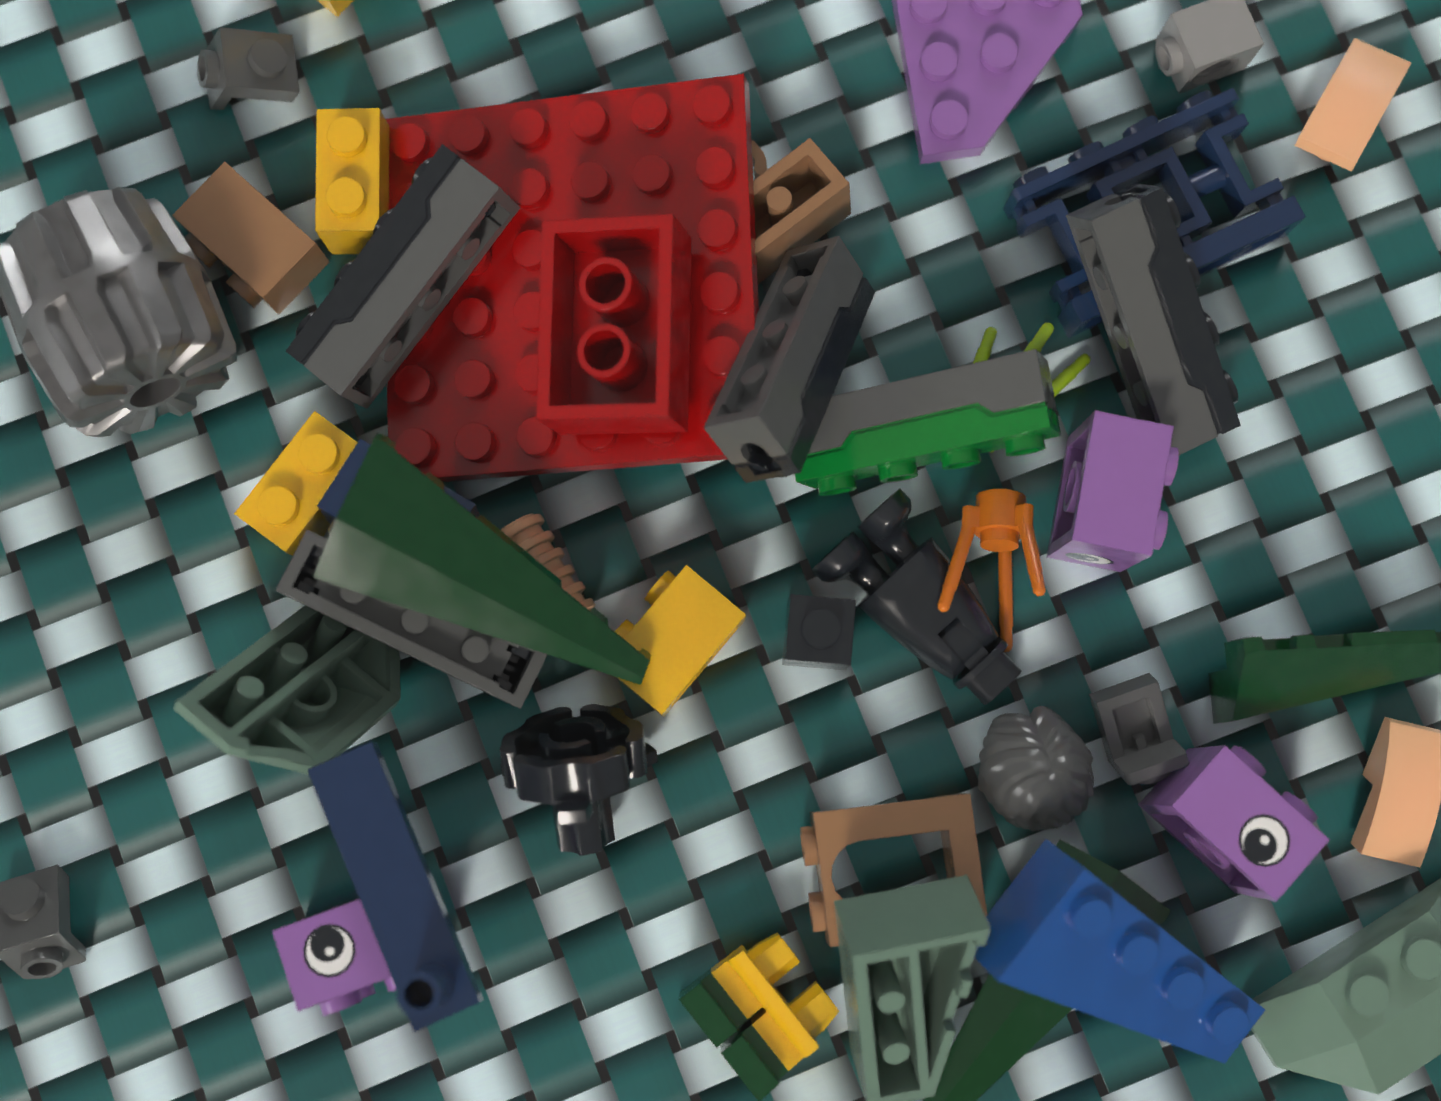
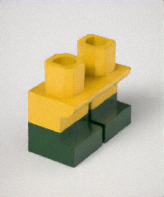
(774, 1036)

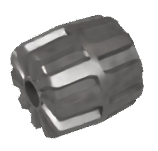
(113, 311)

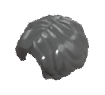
(1035, 770)

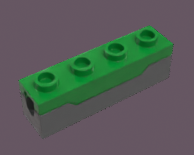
(933, 420)

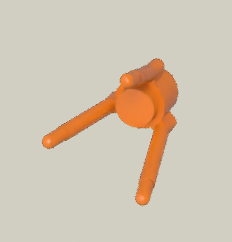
(999, 521)

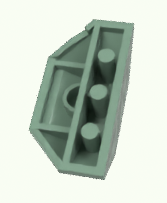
(297, 693)
(1364, 1006)

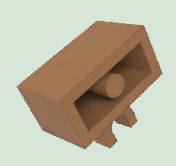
(795, 202)

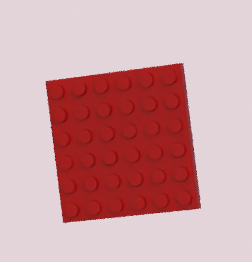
(669, 148)

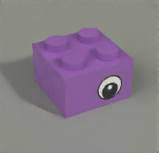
(1113, 492)
(1236, 821)
(332, 959)

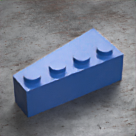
(1095, 952)

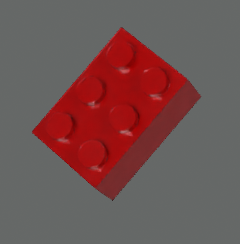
(614, 325)

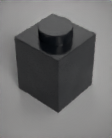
(819, 632)

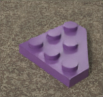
(974, 65)

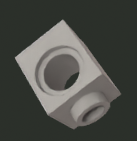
(1207, 42)

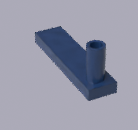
(395, 886)

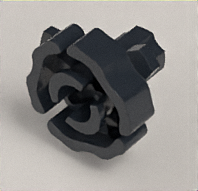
(576, 769)

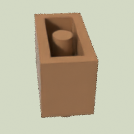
(251, 239)

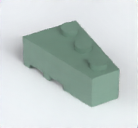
(903, 977)

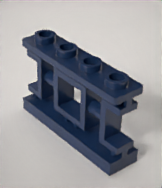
(1128, 163)

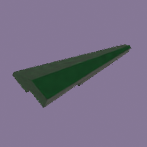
(429, 554)
(1311, 668)
(1010, 1020)

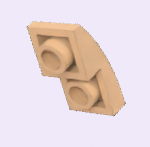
(1352, 104)
(1403, 795)

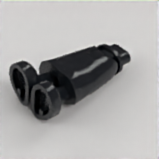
(905, 602)

